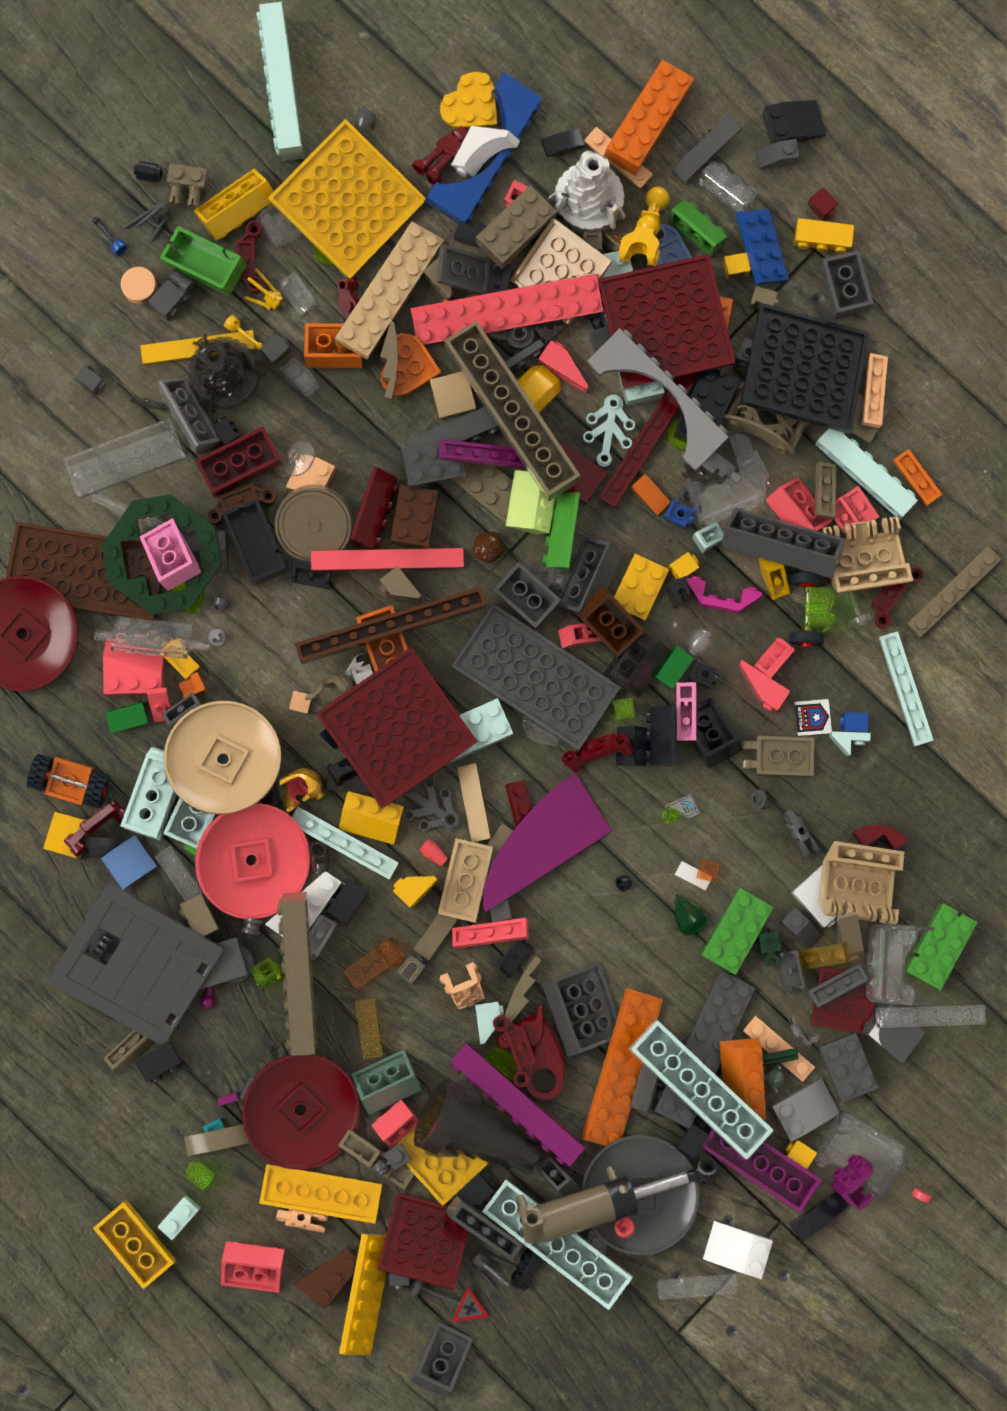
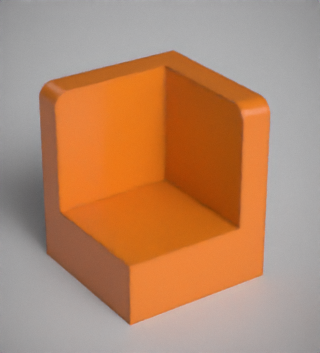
(193, 685)

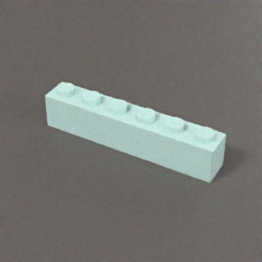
(866, 472)

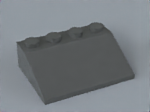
(582, 1008)

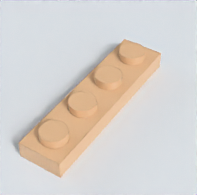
(599, 141)
(874, 390)
(773, 1043)

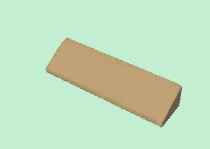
(473, 803)

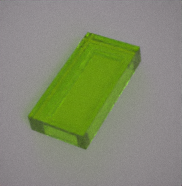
(503, 1063)

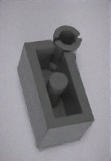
(172, 295)

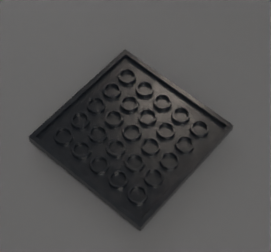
(804, 368)

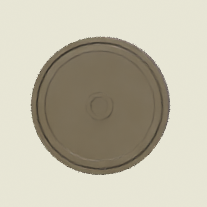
(312, 521)

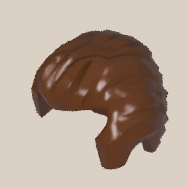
(488, 547)

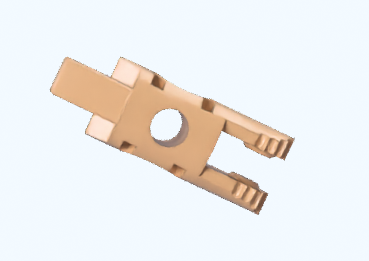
(292, 1218)

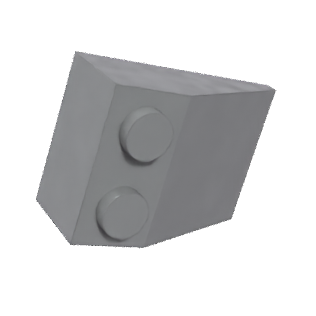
(805, 1110)

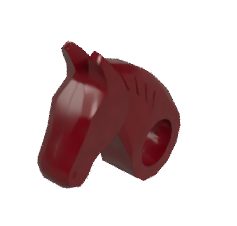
(545, 1049)

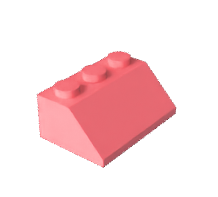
(796, 505)
(252, 1267)

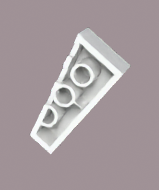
(318, 896)

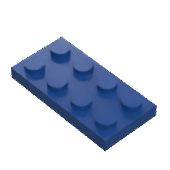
(762, 246)

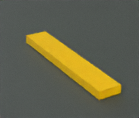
(183, 349)

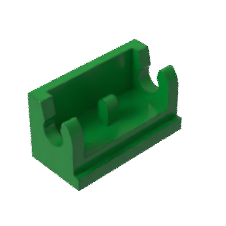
(673, 667)
(127, 717)

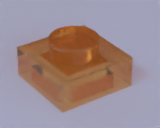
(708, 871)

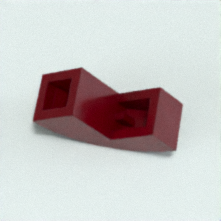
(870, 833)

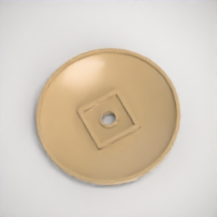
(216, 731)

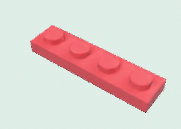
(490, 933)

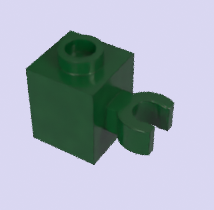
(769, 944)

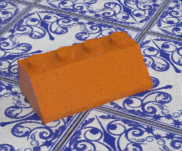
(744, 1072)

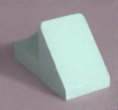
(844, 739)

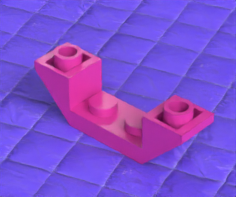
(697, 587)

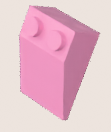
(170, 555)

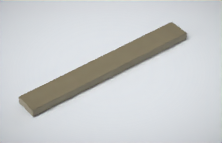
(443, 924)

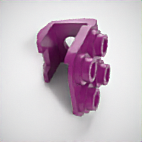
(851, 1178)

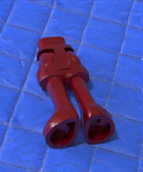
(446, 145)

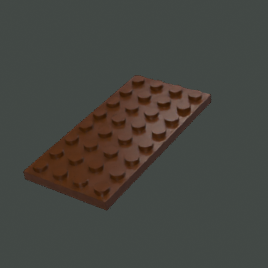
(77, 568)

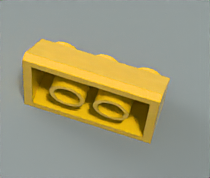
(366, 818)
(413, 889)

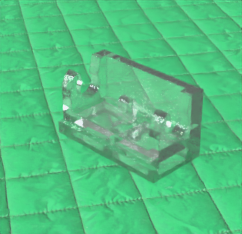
(298, 294)

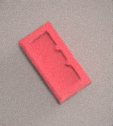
(158, 702)

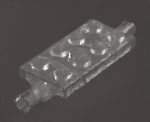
(152, 638)

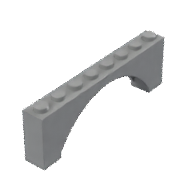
(623, 355)

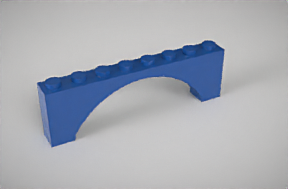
(460, 198)

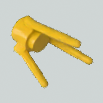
(273, 298)

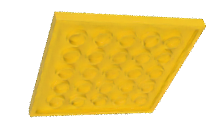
(347, 199)

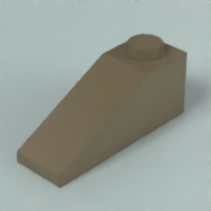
(850, 933)

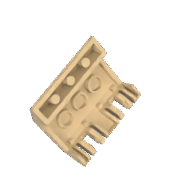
(870, 557)
(860, 881)

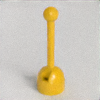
(233, 324)

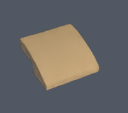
(452, 395)

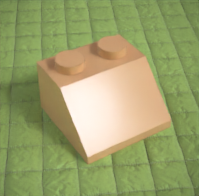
(319, 474)

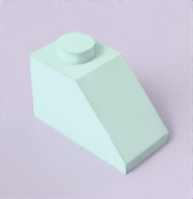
(485, 1017)

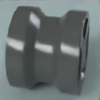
(252, 926)

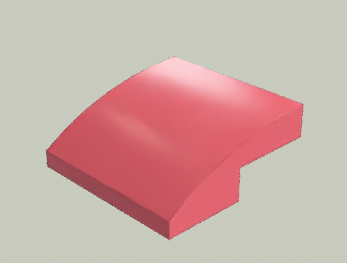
(854, 508)

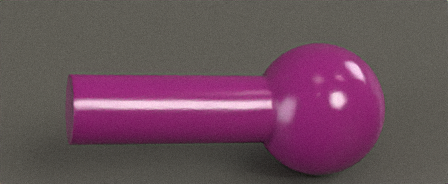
(208, 1001)

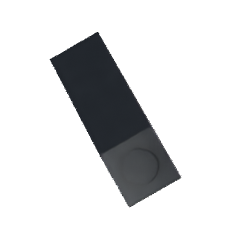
(818, 1216)

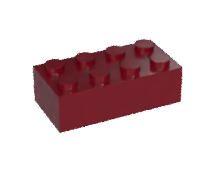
(238, 461)

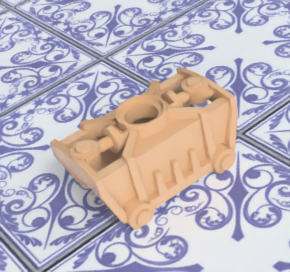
(466, 993)

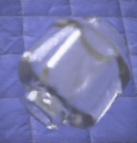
(700, 642)

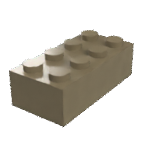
(516, 227)

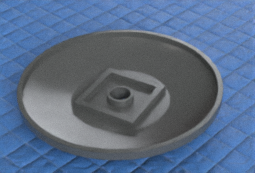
(661, 1216)

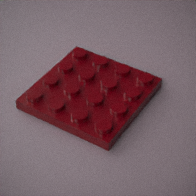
(423, 1242)

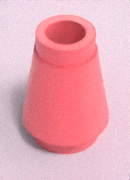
(432, 852)

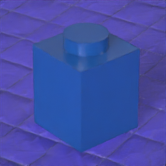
(854, 722)

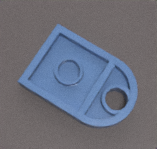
(671, 246)

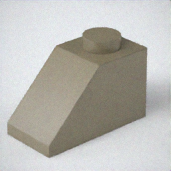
(430, 275)

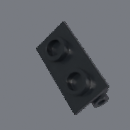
(521, 1277)

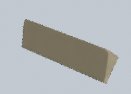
(129, 1050)

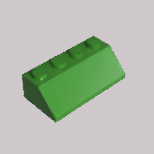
(562, 531)

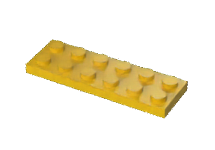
(321, 1193)
(364, 1298)

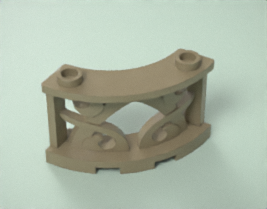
(768, 433)

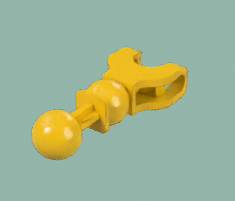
(643, 238)

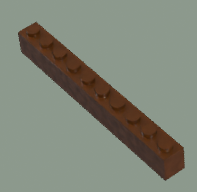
(391, 625)

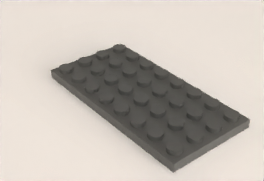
(535, 677)

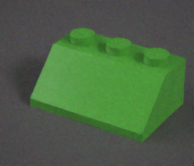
(697, 227)

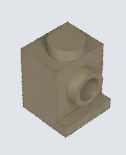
(765, 296)

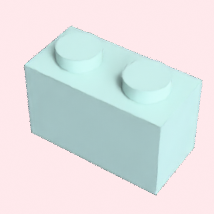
(179, 1217)

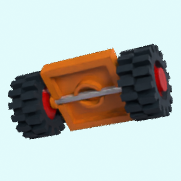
(68, 780)

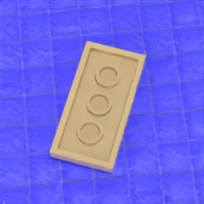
(465, 880)

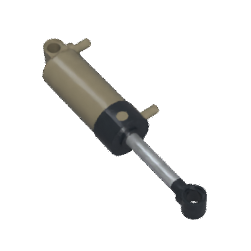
(599, 1204)

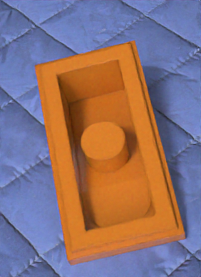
(650, 494)

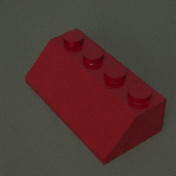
(374, 509)

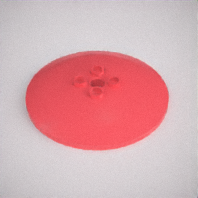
(279, 864)

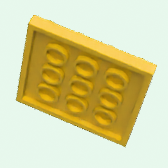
(440, 1174)

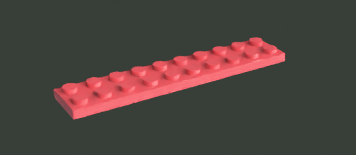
(509, 308)

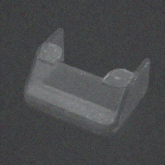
(739, 491)
(887, 964)

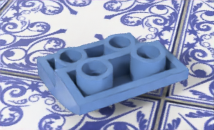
(128, 862)

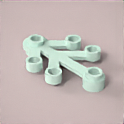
(609, 428)

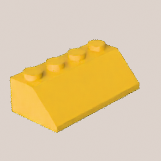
(235, 204)

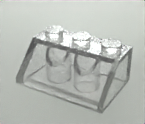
(728, 187)

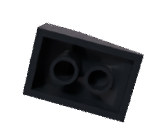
(793, 121)
(714, 735)

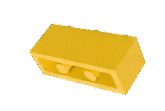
(823, 236)

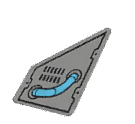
(685, 806)

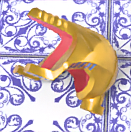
(303, 783)

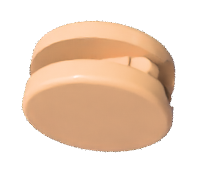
(138, 285)

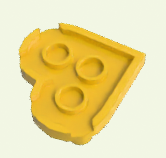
(471, 103)

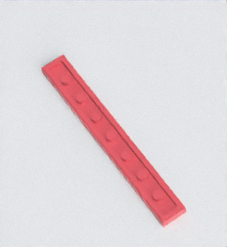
(387, 559)

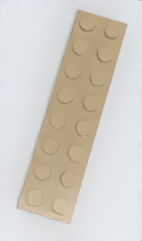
(389, 290)

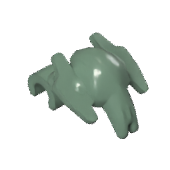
(774, 1078)

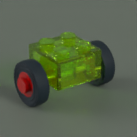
(817, 609)

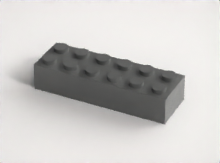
(783, 542)

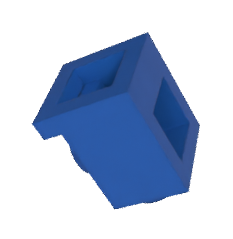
(672, 517)

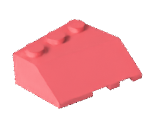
(131, 673)

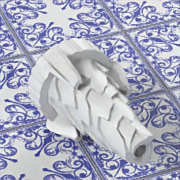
(589, 195)

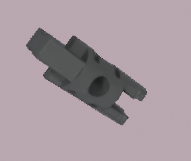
(793, 825)

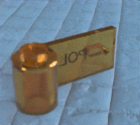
(374, 963)

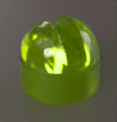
(672, 815)

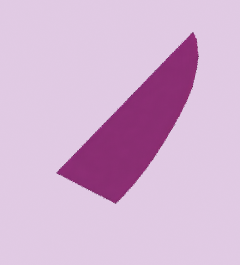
(546, 837)

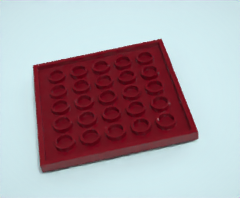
(672, 314)
(396, 728)

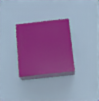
(228, 1099)

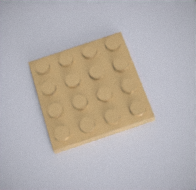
(559, 256)

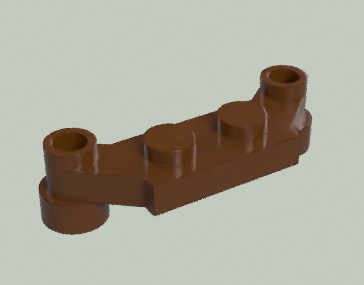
(236, 498)

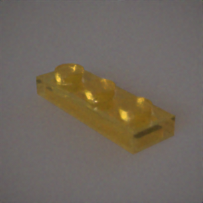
(823, 956)
(368, 1028)

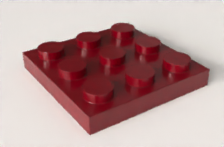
(846, 1012)

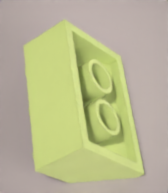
(528, 506)

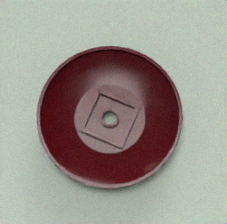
(50, 628)
(303, 1138)

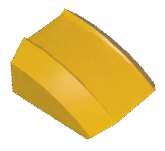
(540, 386)

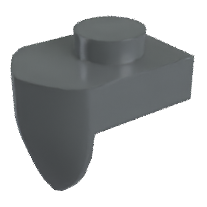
(364, 120)

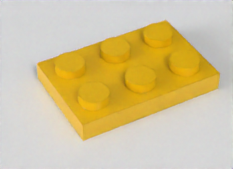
(640, 586)

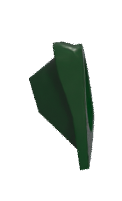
(688, 916)

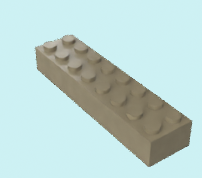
(298, 970)

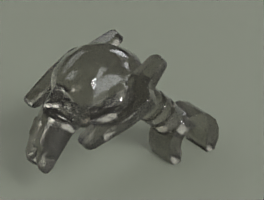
(700, 475)

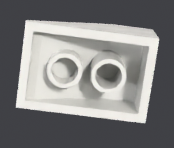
(738, 1249)

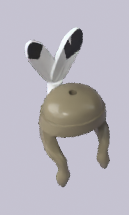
(339, 682)

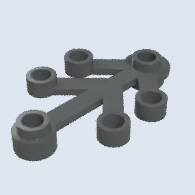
(431, 807)

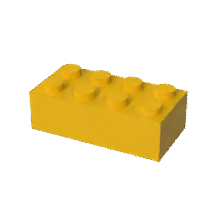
(134, 1244)

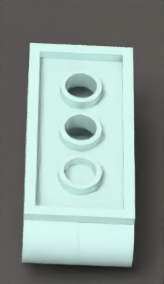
(151, 780)

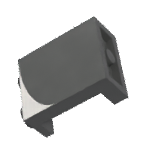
(894, 1040)

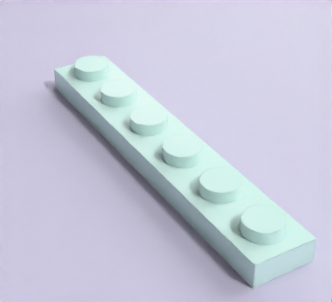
(905, 689)
(345, 843)

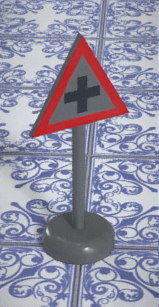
(467, 1308)

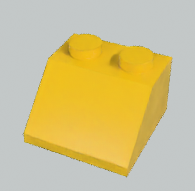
(60, 828)

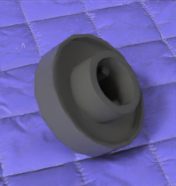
(520, 337)

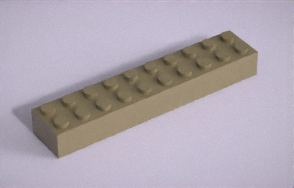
(512, 411)

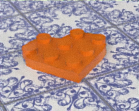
(414, 365)

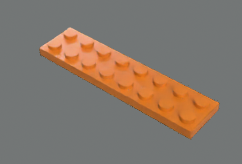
(620, 1069)

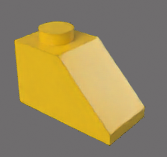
(774, 578)

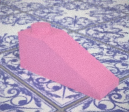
(686, 711)

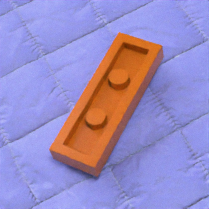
(917, 477)

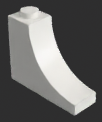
(479, 146)
(808, 896)

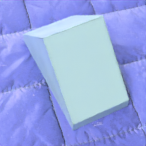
(708, 537)

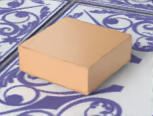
(299, 703)

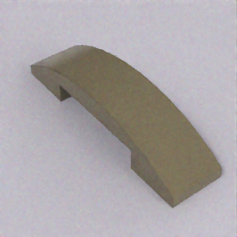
(215, 1140)

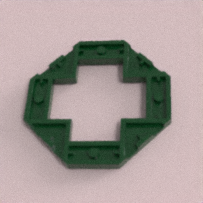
(128, 529)

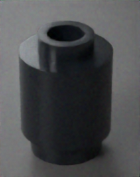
(148, 171)

